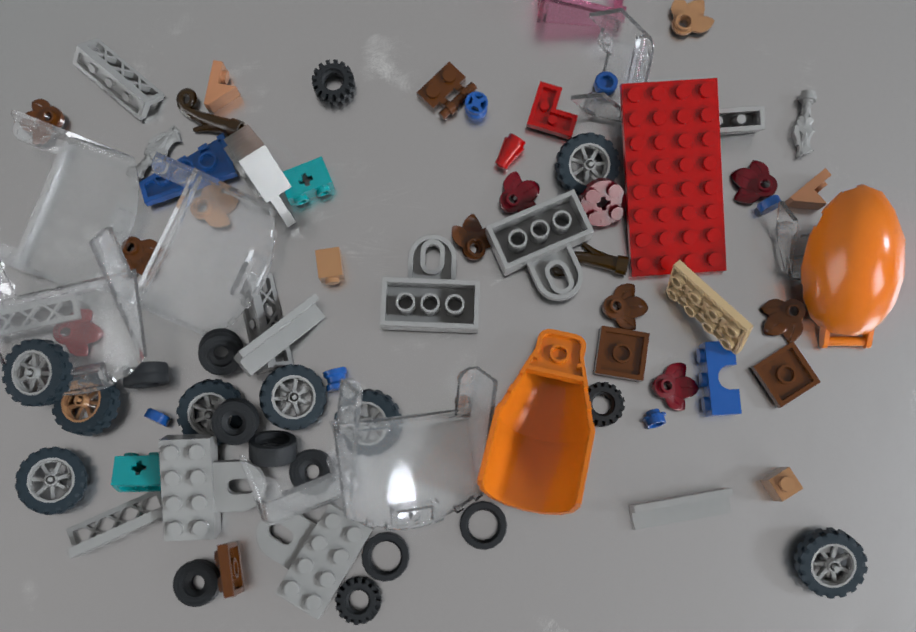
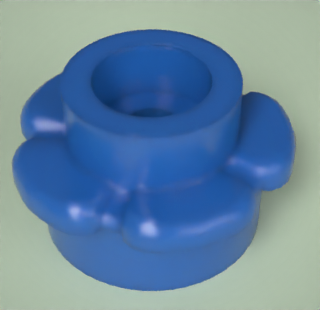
(654, 418)

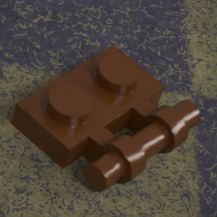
(442, 86)

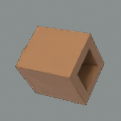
(330, 265)
(781, 484)

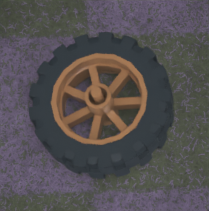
(101, 418)

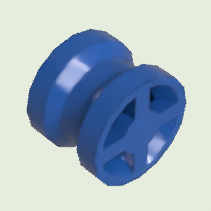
(476, 100)
(333, 378)

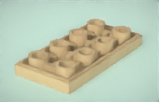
(708, 308)

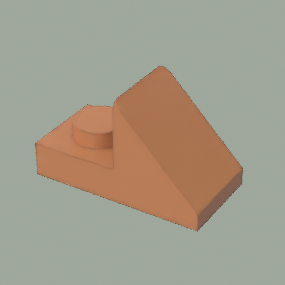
(218, 92)
(808, 195)

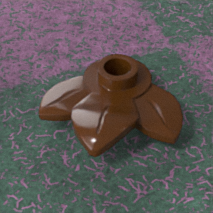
(44, 111)
(471, 234)
(140, 255)
(628, 306)
(780, 319)

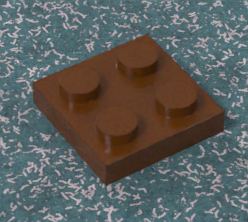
(621, 353)
(785, 374)
(229, 560)

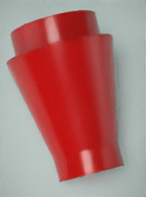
(510, 150)

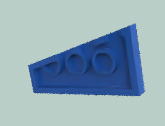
(209, 159)

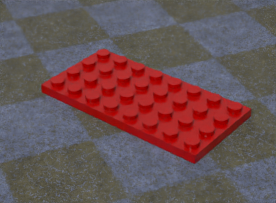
(673, 176)

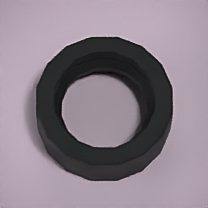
(272, 448)
(501, 530)
(388, 575)

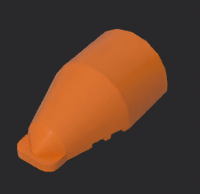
(542, 431)

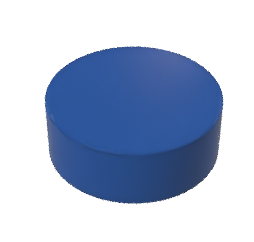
(606, 83)
(768, 204)
(157, 417)

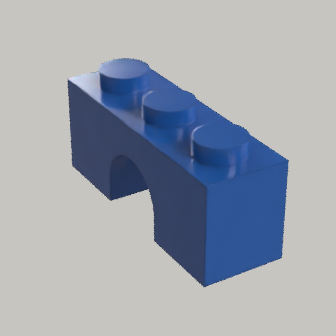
(716, 399)

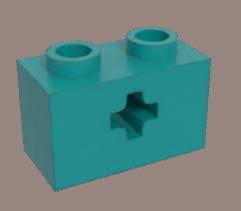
(319, 180)
(126, 470)

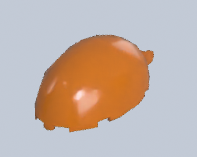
(853, 267)

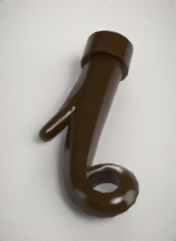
(209, 121)
(599, 259)

